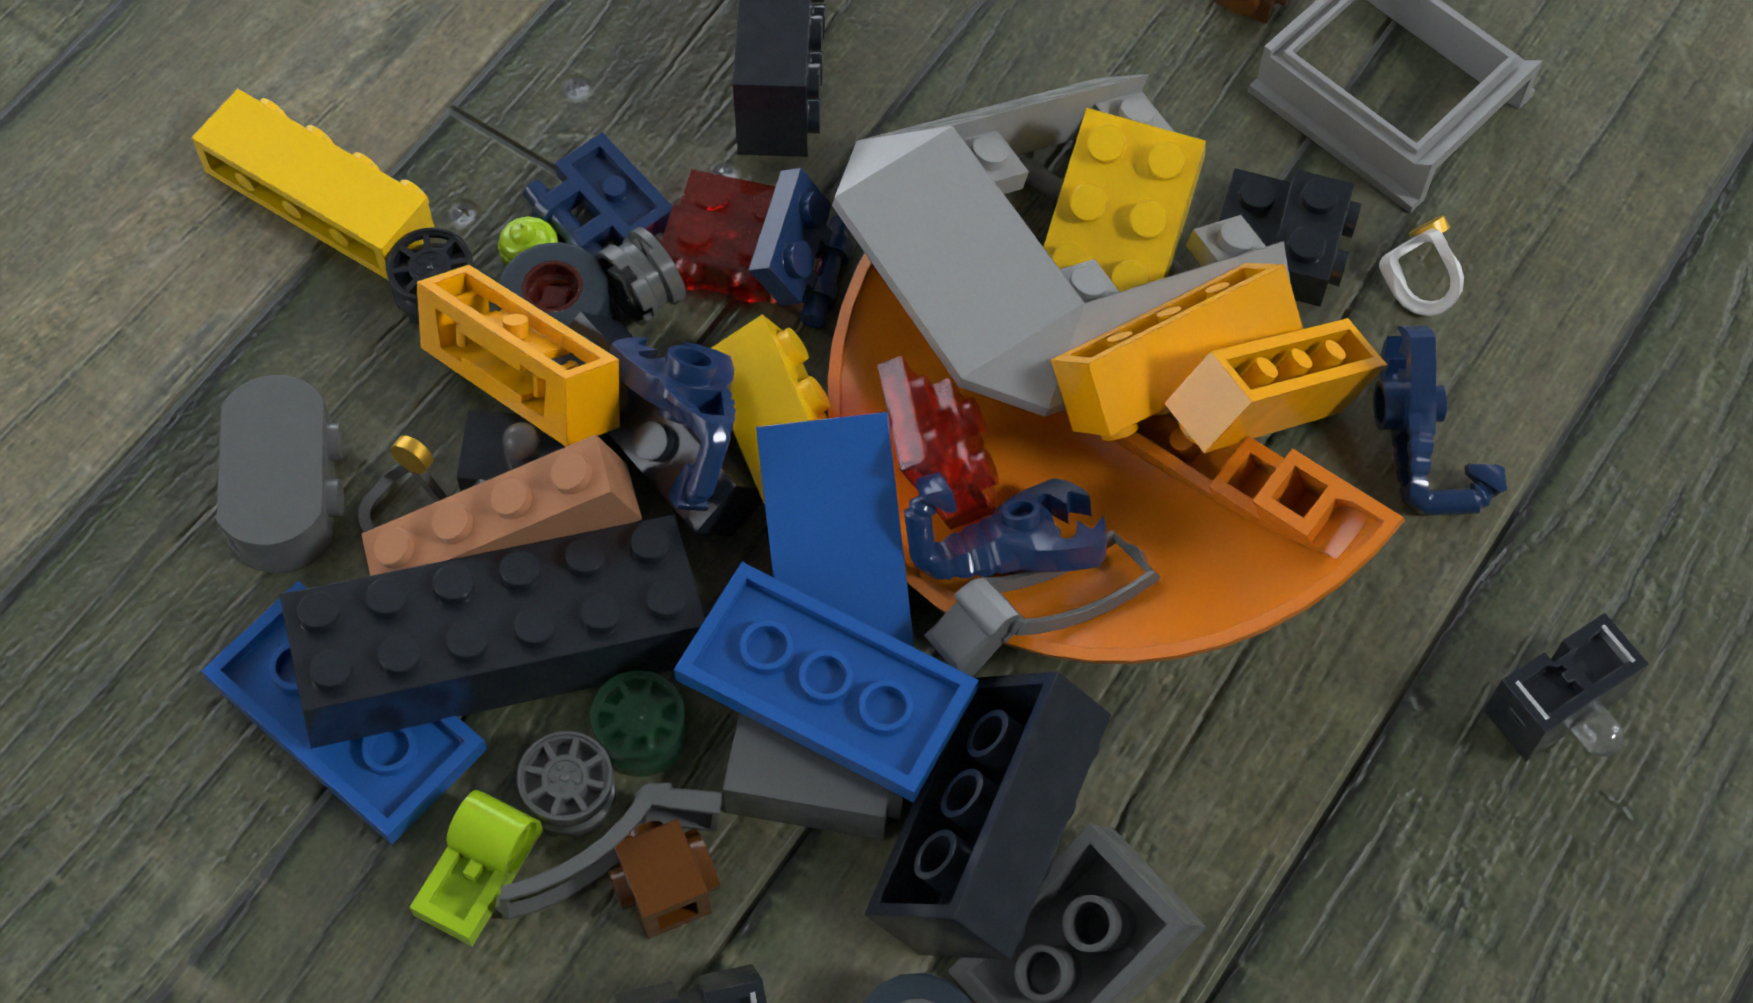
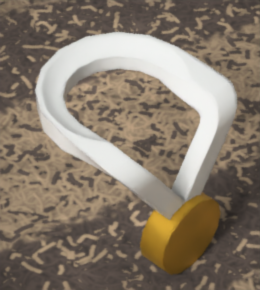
(1393, 274)

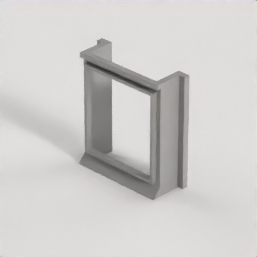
(1360, 135)

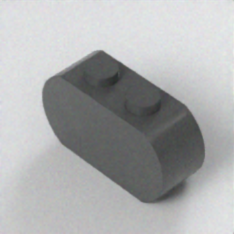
(278, 473)

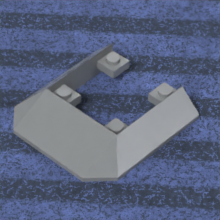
(971, 269)

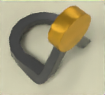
(411, 457)

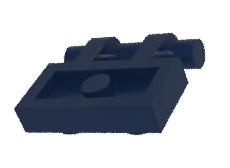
(610, 190)
(792, 239)

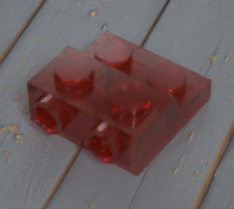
(717, 233)
(942, 434)

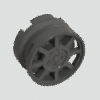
(641, 276)
(567, 783)

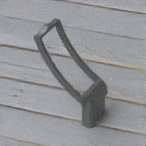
(986, 619)
(651, 803)

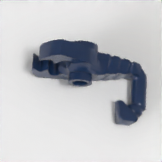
(691, 390)
(1410, 406)
(1010, 541)

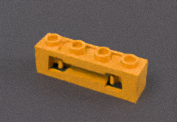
(513, 353)

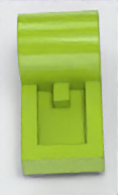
(482, 855)

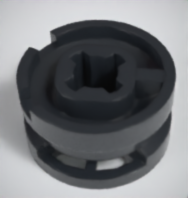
(427, 260)

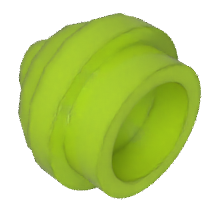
(522, 235)

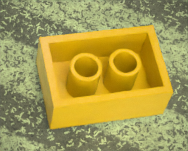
(1125, 198)

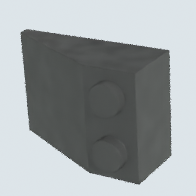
(1093, 934)

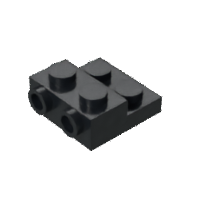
(1305, 215)

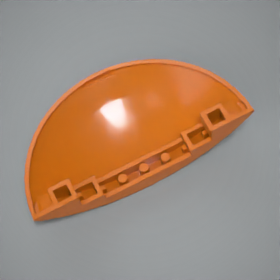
(1226, 529)

